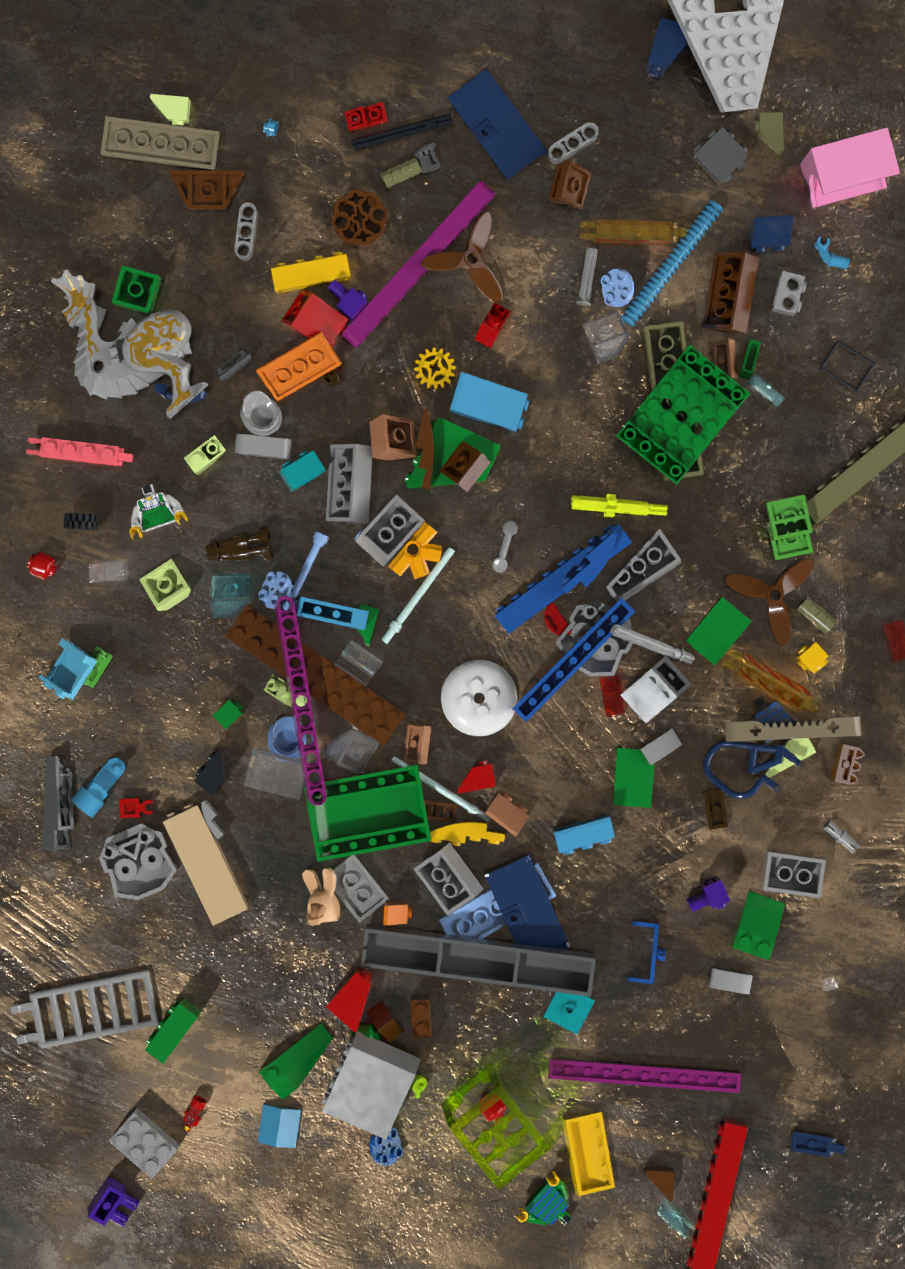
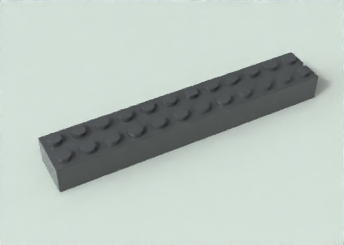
(478, 960)

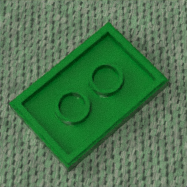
(718, 631)
(632, 779)

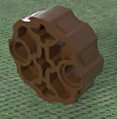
(346, 232)

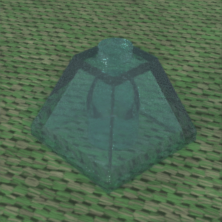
(229, 594)

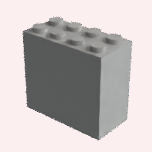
(370, 1084)

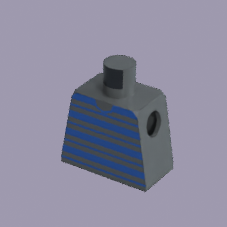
(770, 713)

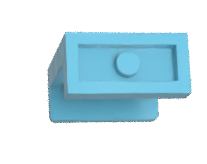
(69, 670)

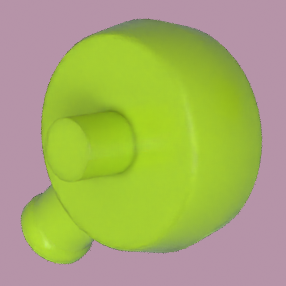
(418, 1085)

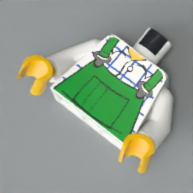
(154, 512)

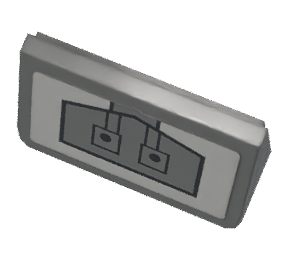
(233, 365)

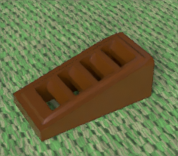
(453, 810)

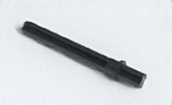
(402, 131)

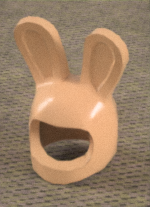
(322, 904)

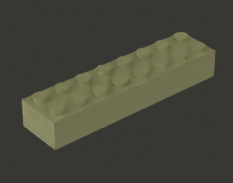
(663, 347)

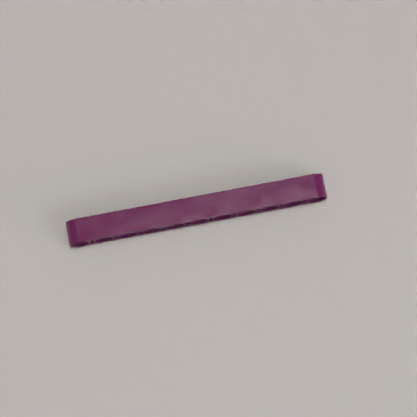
(412, 269)
(297, 710)

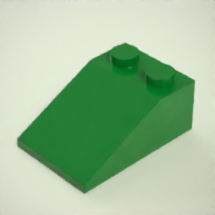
(758, 925)

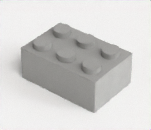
(389, 530)
(793, 874)
(448, 878)
(144, 1143)

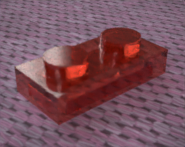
(896, 639)

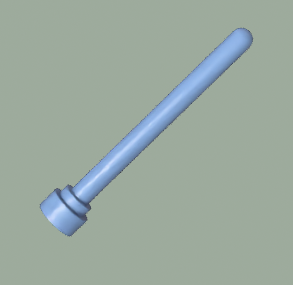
(319, 540)

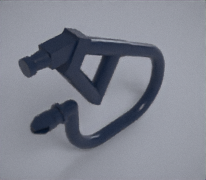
(779, 750)

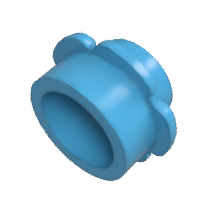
(270, 127)

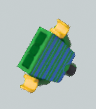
(547, 1204)

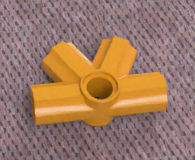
(424, 552)

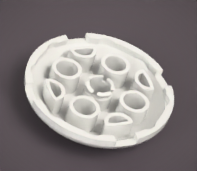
(474, 678)

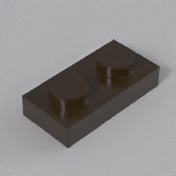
(715, 809)

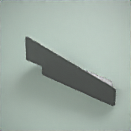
(58, 807)

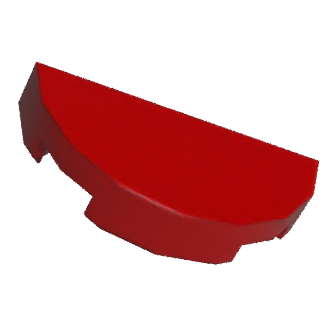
(554, 620)

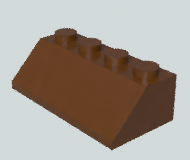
(731, 292)

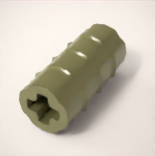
(401, 172)
(816, 615)

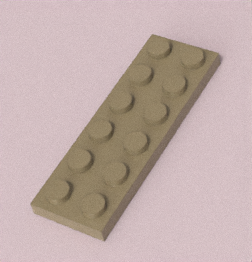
(160, 143)

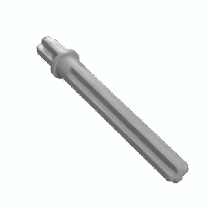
(677, 654)

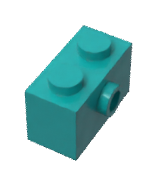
(302, 470)

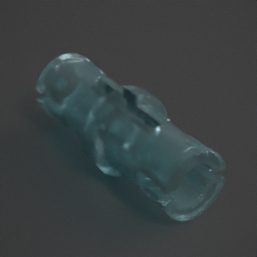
(766, 390)
(673, 1221)

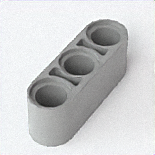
(579, 136)
(244, 222)
(262, 446)

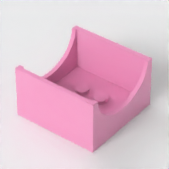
(849, 167)

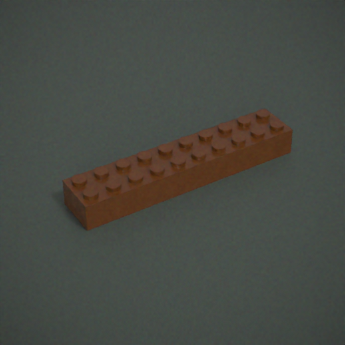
(325, 679)

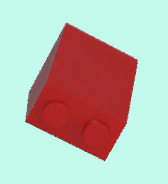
(311, 315)
(351, 998)

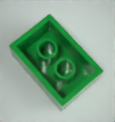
(172, 1030)

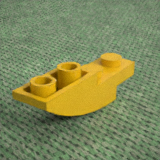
(457, 833)

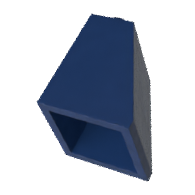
(666, 48)

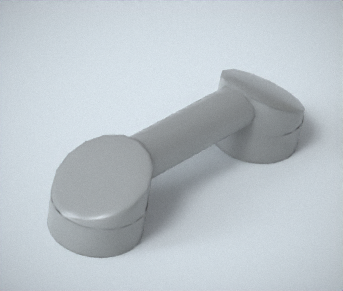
(500, 564)

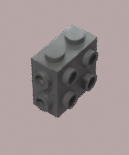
(721, 155)

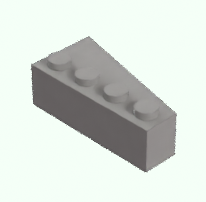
(645, 567)

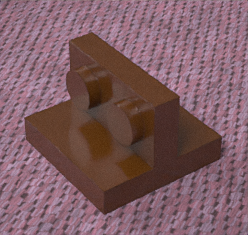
(570, 185)
(465, 466)

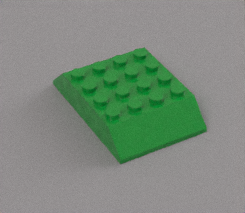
(369, 813)

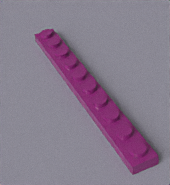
(644, 1075)

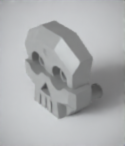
(601, 662)
(143, 875)

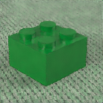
(136, 290)

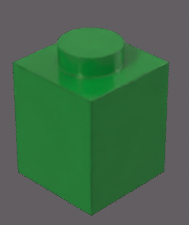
(229, 713)

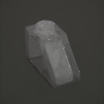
(108, 571)

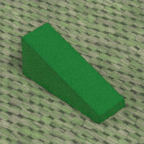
(749, 359)

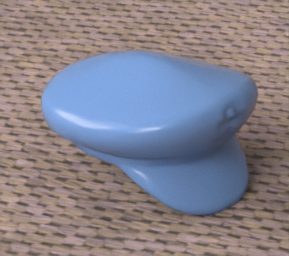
(283, 738)

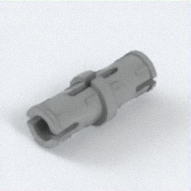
(841, 836)

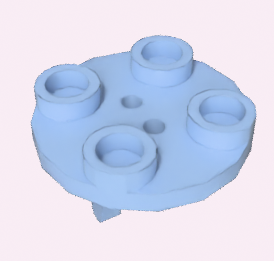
(617, 287)
(275, 586)

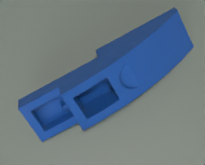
(597, 559)

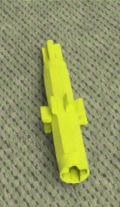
(611, 505)

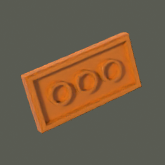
(298, 366)

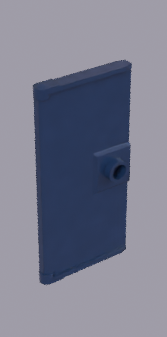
(497, 124)
(526, 905)

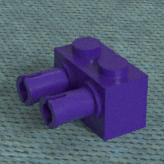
(351, 301)
(712, 894)
(107, 1200)

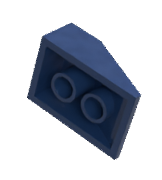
(770, 233)

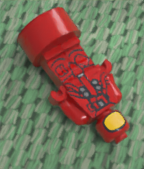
(192, 1117)

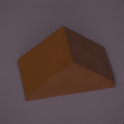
(385, 1021)
(663, 1179)

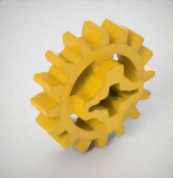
(426, 365)

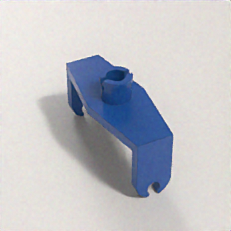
(655, 953)

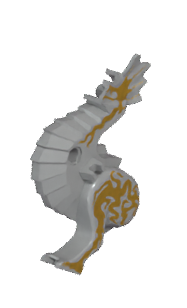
(135, 356)

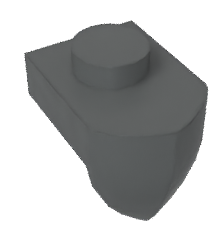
(426, 157)

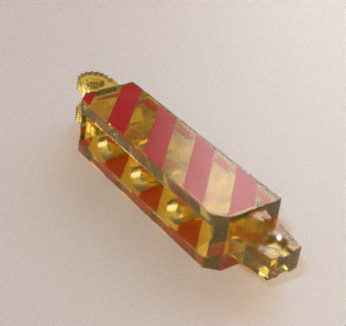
(633, 231)
(771, 682)

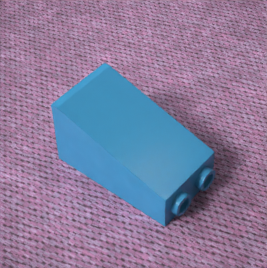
(489, 402)

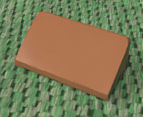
(725, 357)
(417, 744)

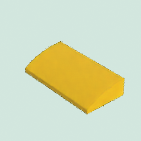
(588, 1153)

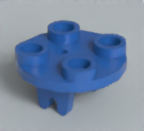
(391, 1148)

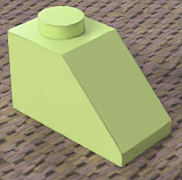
(174, 108)

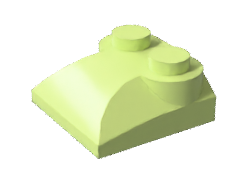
(165, 586)

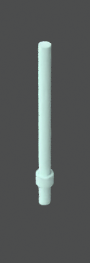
(395, 626)
(473, 808)

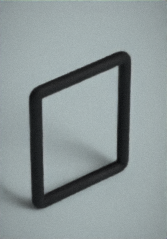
(855, 353)

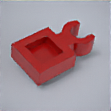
(132, 807)

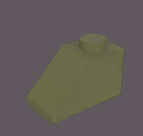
(771, 130)

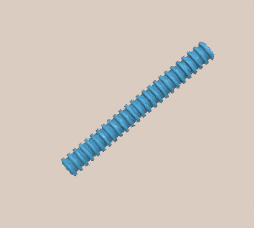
(672, 263)

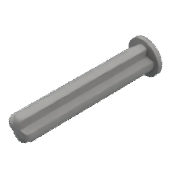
(587, 277)

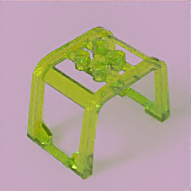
(449, 1106)

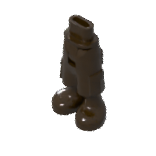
(238, 547)

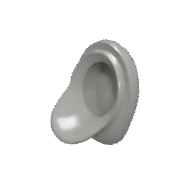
(260, 414)

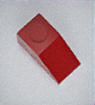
(478, 778)

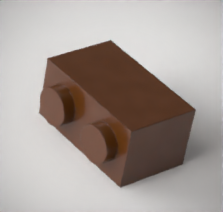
(421, 1017)

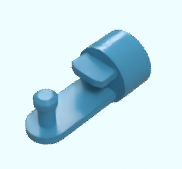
(90, 798)

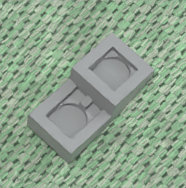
(661, 746)
(209, 813)
(730, 981)

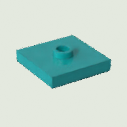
(569, 1010)

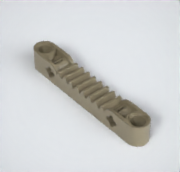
(844, 727)

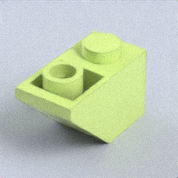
(205, 455)
(279, 689)

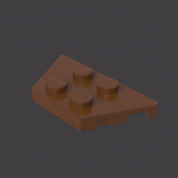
(207, 187)

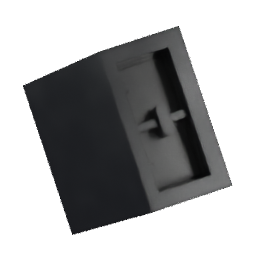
(214, 774)

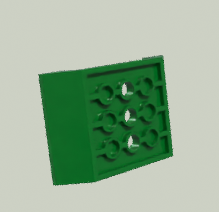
(699, 391)

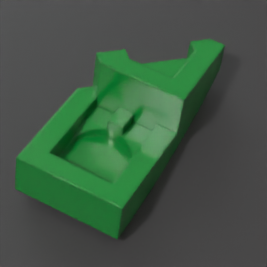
(371, 620)

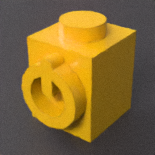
(812, 657)

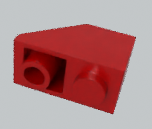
(492, 325)

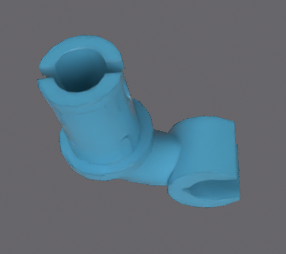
(829, 258)

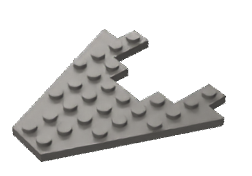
(730, 47)

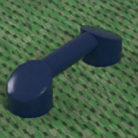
(163, 390)

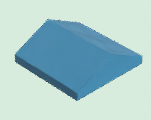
(279, 1126)

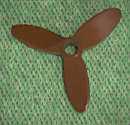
(478, 270)
(777, 610)

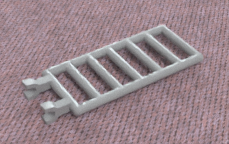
(98, 1032)

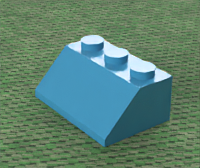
(584, 834)

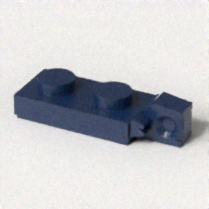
(815, 1144)

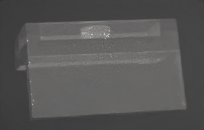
(358, 662)

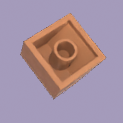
(392, 438)
(507, 813)

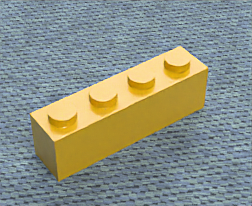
(310, 273)

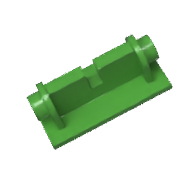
(103, 659)

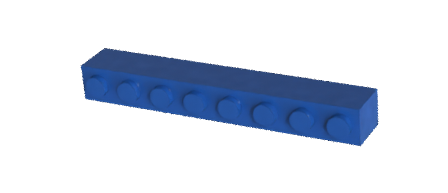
(549, 589)
(573, 660)

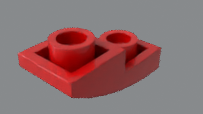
(366, 117)

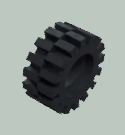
(81, 521)

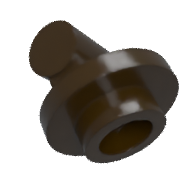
(333, 378)

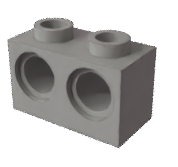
(784, 292)

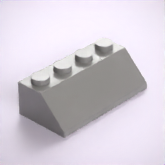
(349, 483)

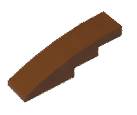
(425, 442)

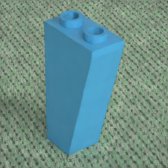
(331, 613)

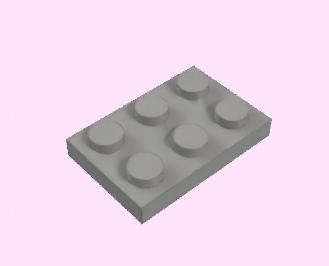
(358, 888)

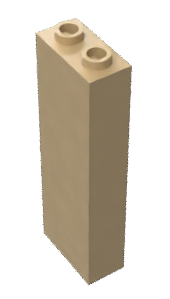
(205, 864)

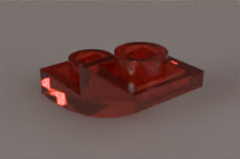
(611, 696)

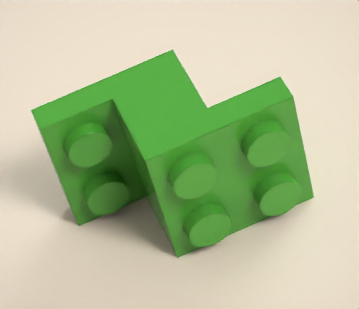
(789, 527)

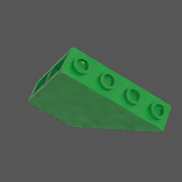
(445, 441)

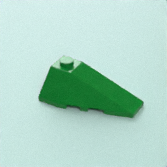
(291, 1066)

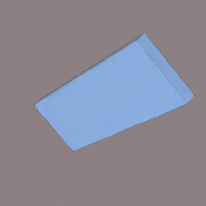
(482, 914)

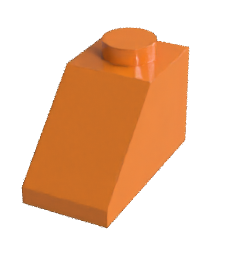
(396, 913)

